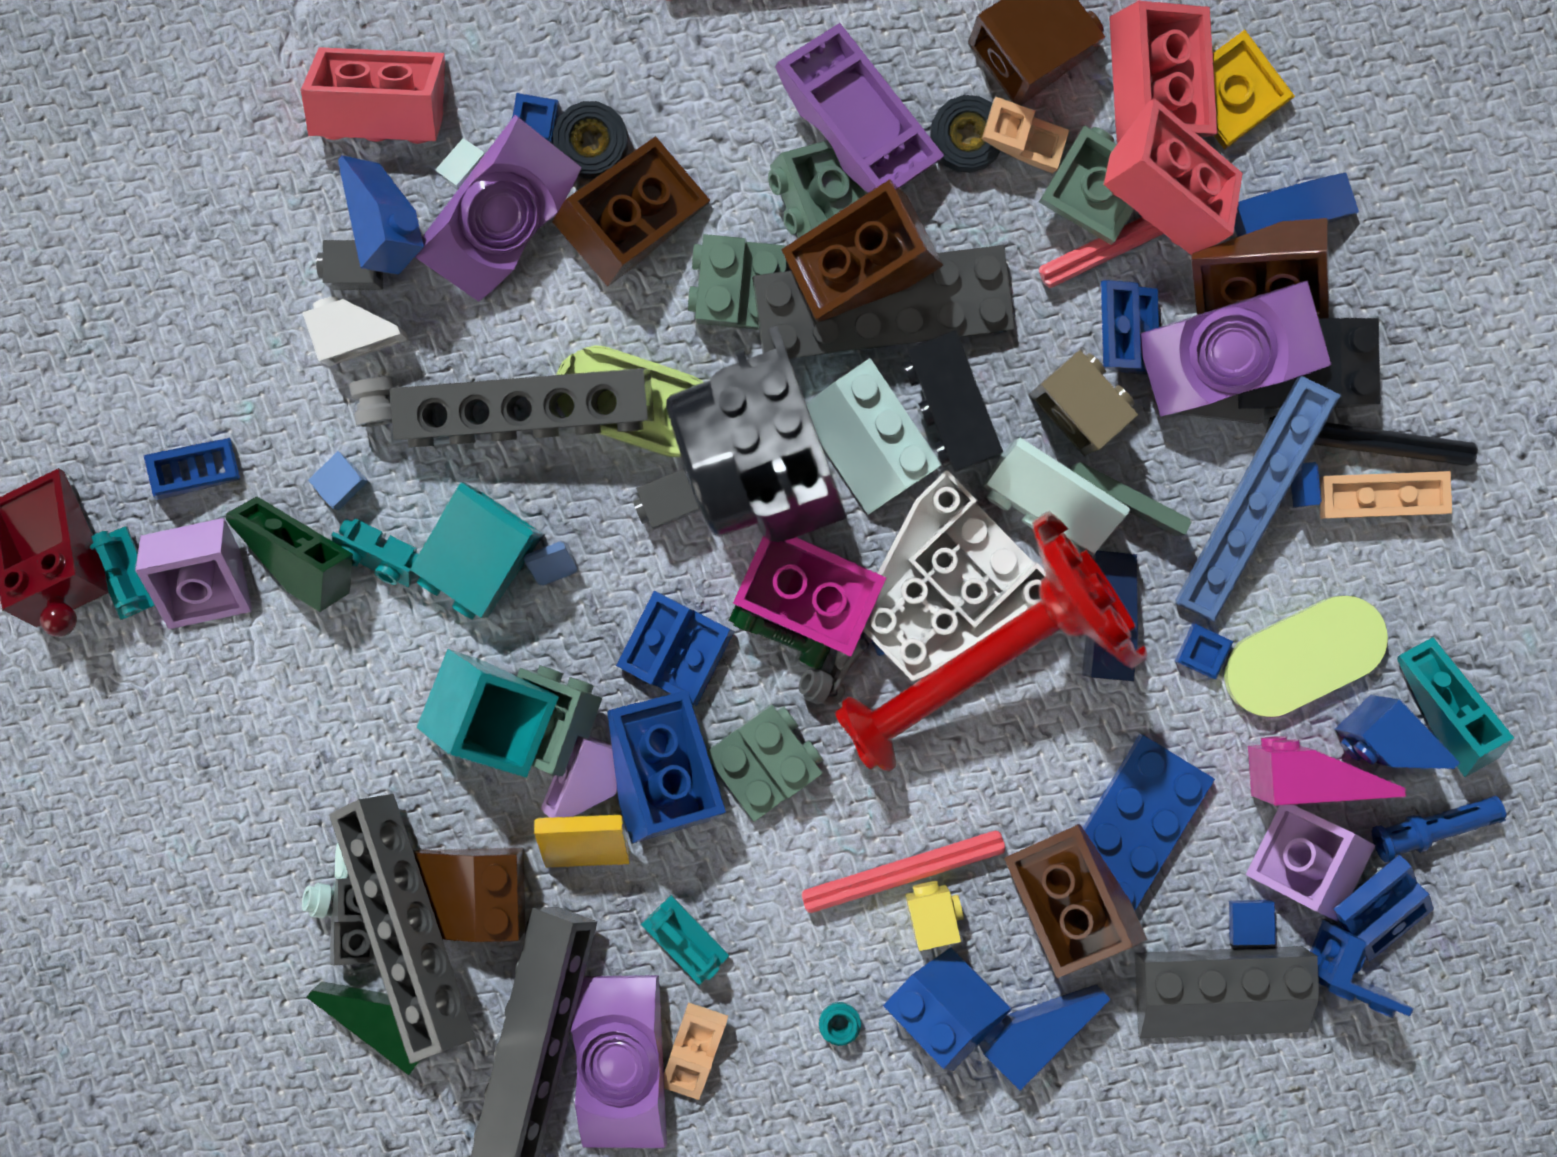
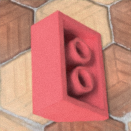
(1164, 56)
(374, 94)
(1175, 180)

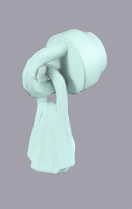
(318, 897)

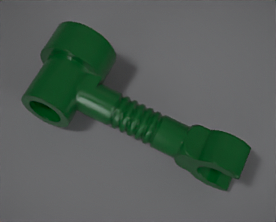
(812, 652)

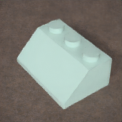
(870, 437)
(1041, 484)

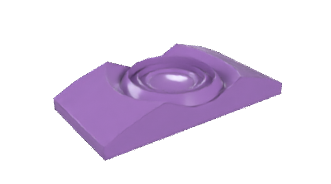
(856, 111)
(498, 210)
(1234, 349)
(620, 1063)

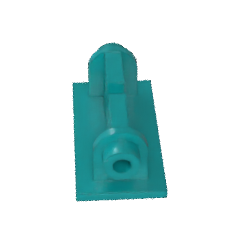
(119, 561)
(389, 563)
(685, 940)

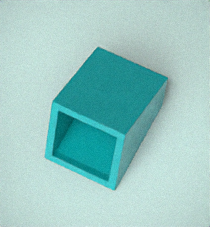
(474, 552)
(486, 714)

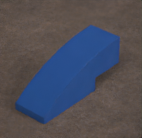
(1314, 199)

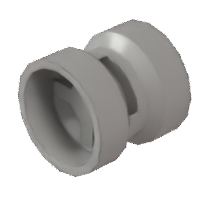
(373, 406)

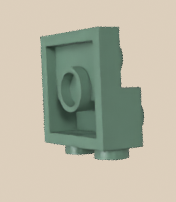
(811, 186)
(1079, 187)
(726, 282)
(571, 717)
(765, 761)

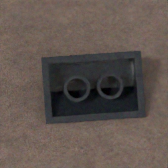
(952, 402)

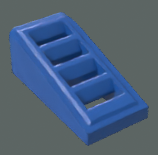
(179, 487)

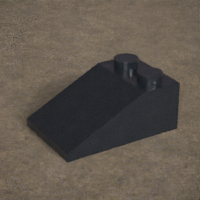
(1352, 372)

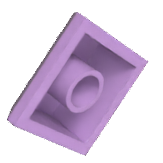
(194, 573)
(1310, 859)

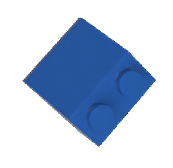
(1391, 735)
(947, 1008)

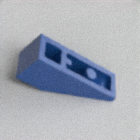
(380, 217)
(1037, 1033)

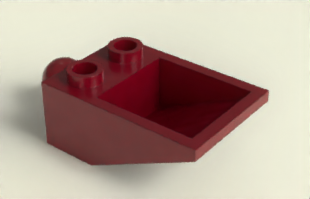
(47, 555)

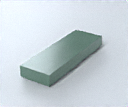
(1139, 504)

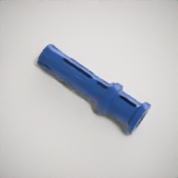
(1420, 832)

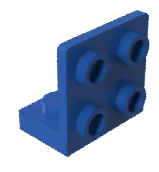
(1341, 956)

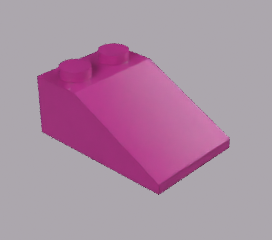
(810, 592)
(1295, 774)

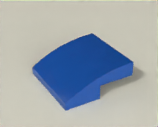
(1126, 314)
(675, 647)
(1385, 907)

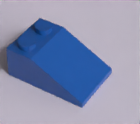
(662, 767)

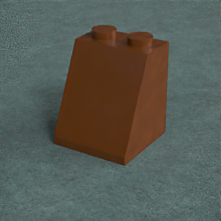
(1034, 42)

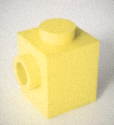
(934, 915)

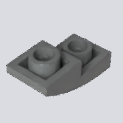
(348, 932)

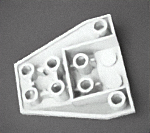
(948, 581)

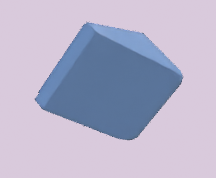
(338, 481)
(551, 563)

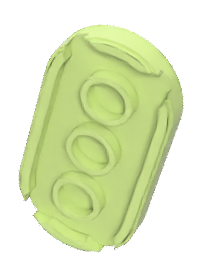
(656, 434)
(1306, 656)

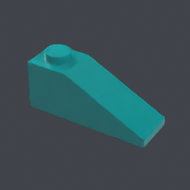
(1454, 707)

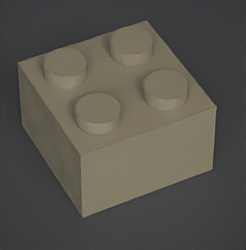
(1084, 402)

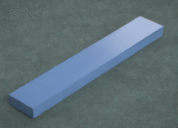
(1257, 497)

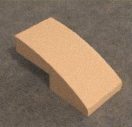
(1023, 136)
(694, 1050)

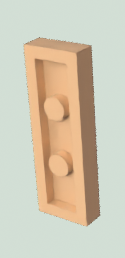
(1385, 495)

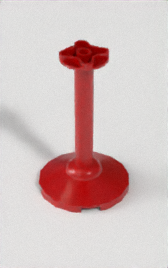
(1072, 598)

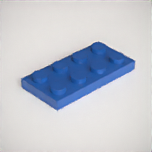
(1145, 813)

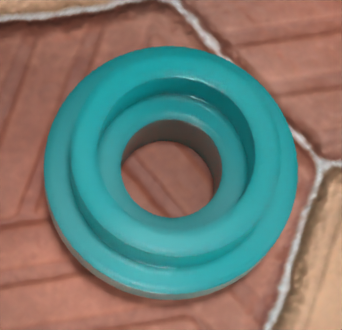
(839, 1036)

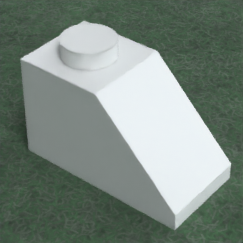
(347, 331)

